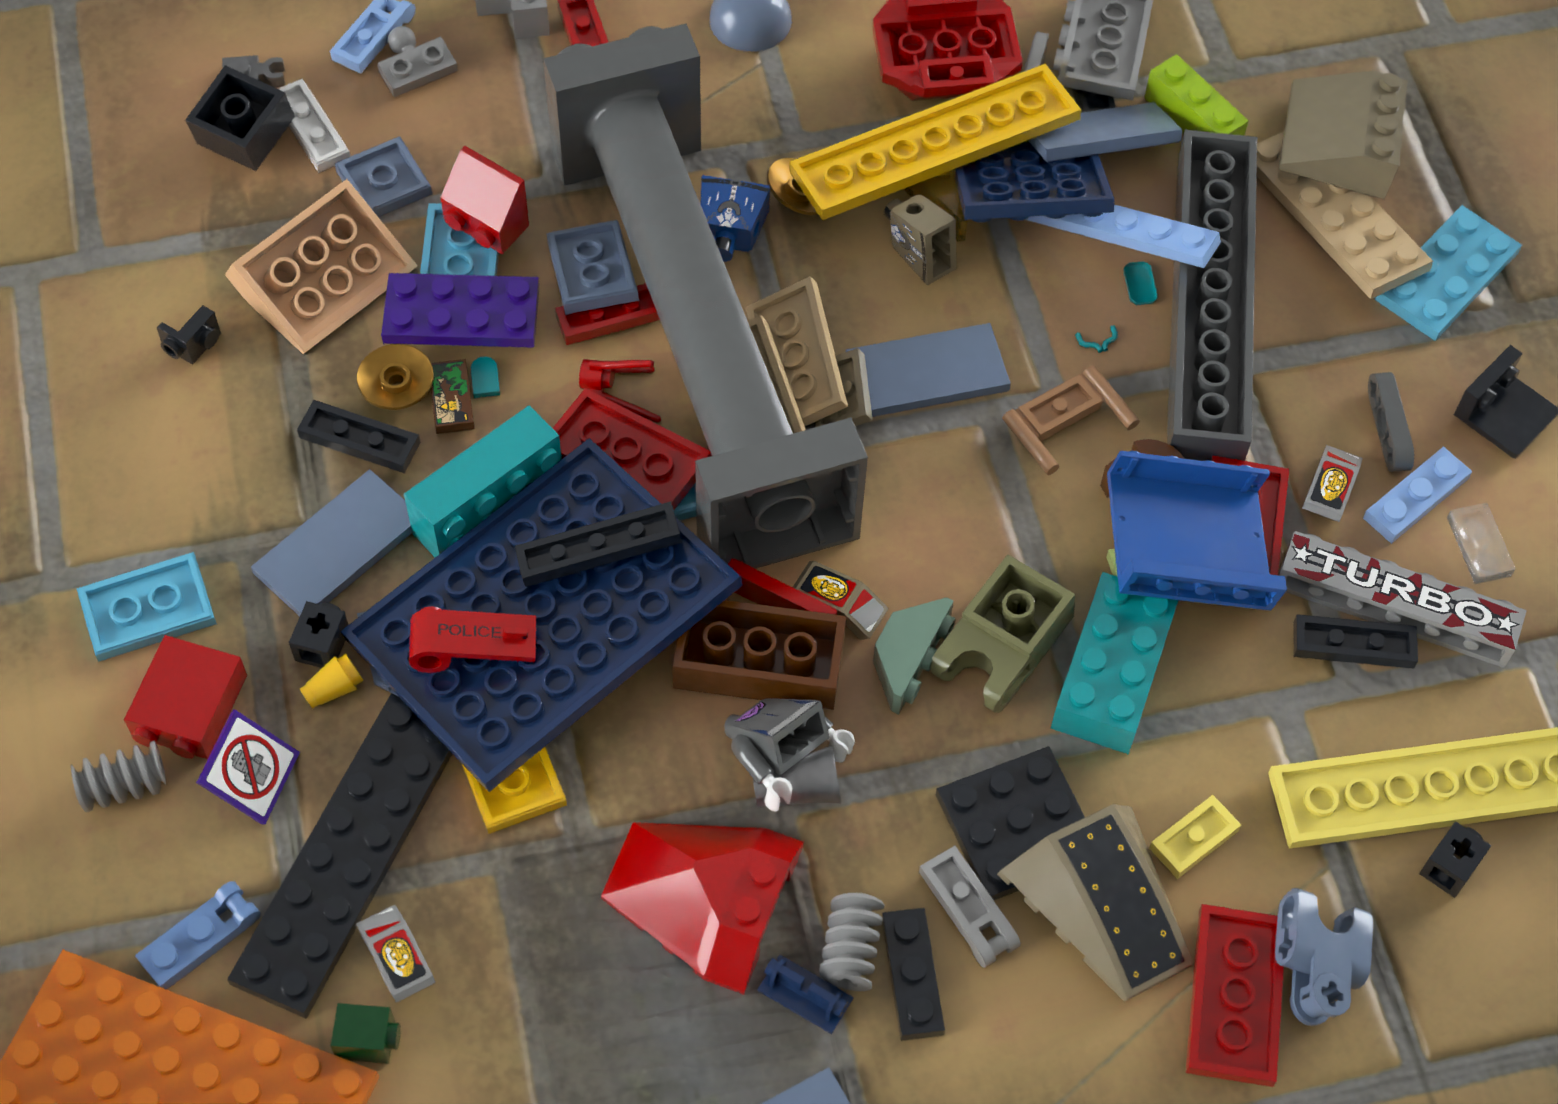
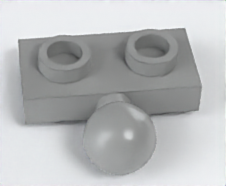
(412, 64)

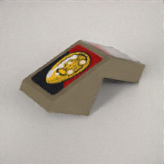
(846, 595)

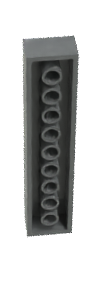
(1214, 303)

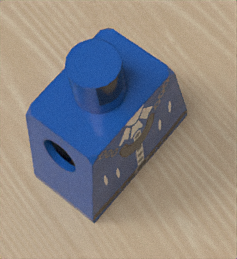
(734, 212)

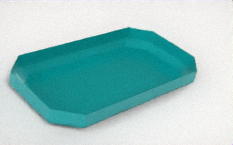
(1140, 283)

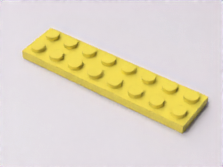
(1417, 788)

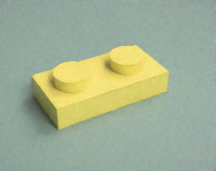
(1195, 836)

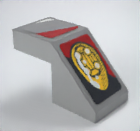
(1332, 483)
(395, 953)

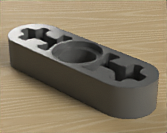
(1391, 422)

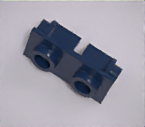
(805, 993)

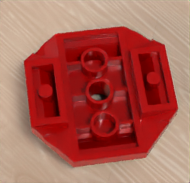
(945, 46)

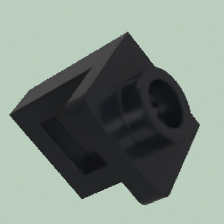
(193, 338)

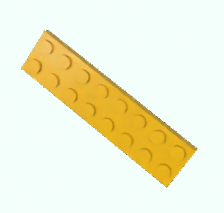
(934, 141)

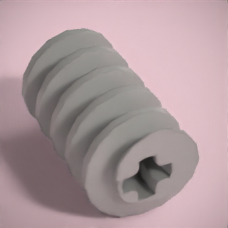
(119, 777)
(848, 939)

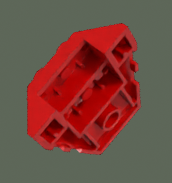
(703, 892)

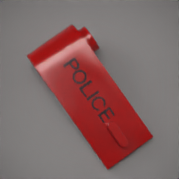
(466, 634)

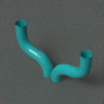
(1104, 348)

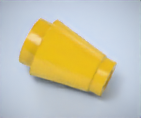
(332, 681)

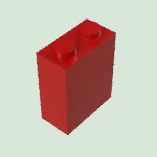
(185, 697)

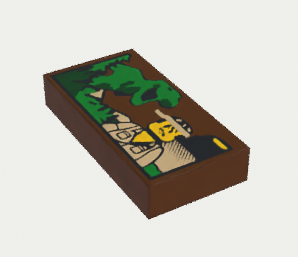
(451, 397)

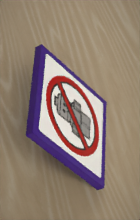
(248, 767)

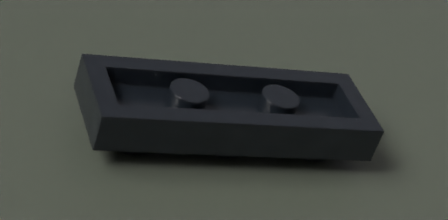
(358, 436)
(1355, 641)
(913, 974)

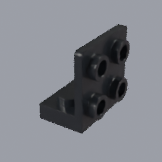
(1505, 407)

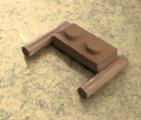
(1062, 408)

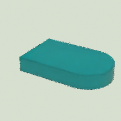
(485, 377)

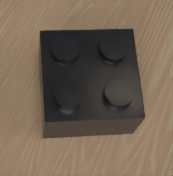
(240, 118)

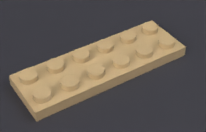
(1345, 224)

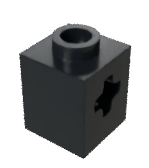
(318, 634)
(1447, 870)

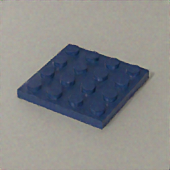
(1024, 185)

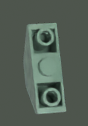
(908, 648)

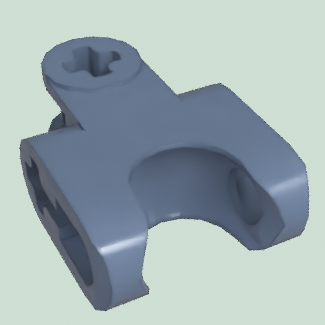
(1322, 960)

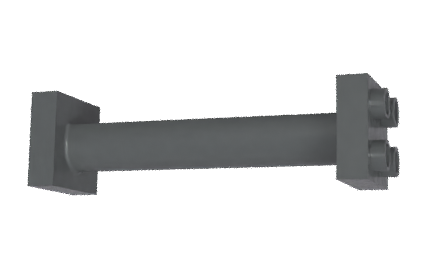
(630, 117)

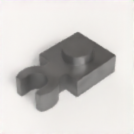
(261, 71)

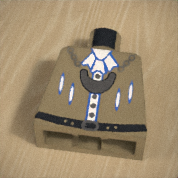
(923, 236)

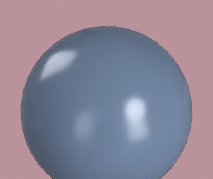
(750, 23)

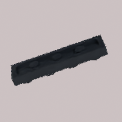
(598, 544)

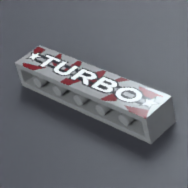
(1394, 595)

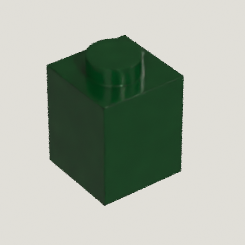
(364, 1033)

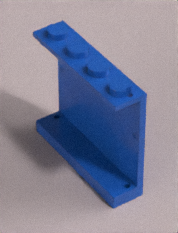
(1190, 531)

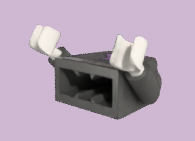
(779, 735)

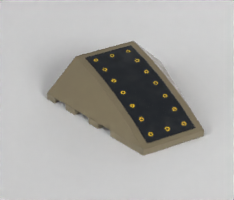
(1105, 899)

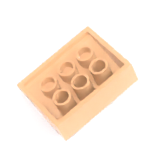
(320, 267)

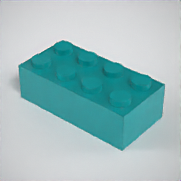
(481, 480)
(1113, 666)

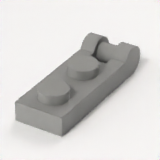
(969, 905)

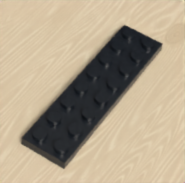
(342, 862)

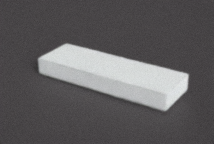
(314, 128)

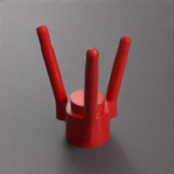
(598, 375)

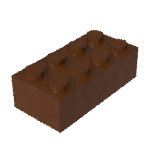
(762, 653)

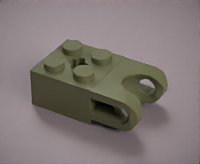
(1006, 630)

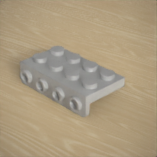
(1103, 45)

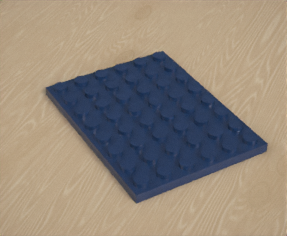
(589, 624)

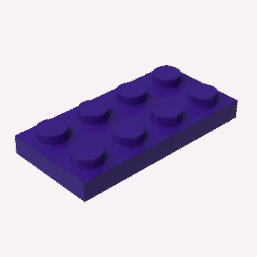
(460, 310)

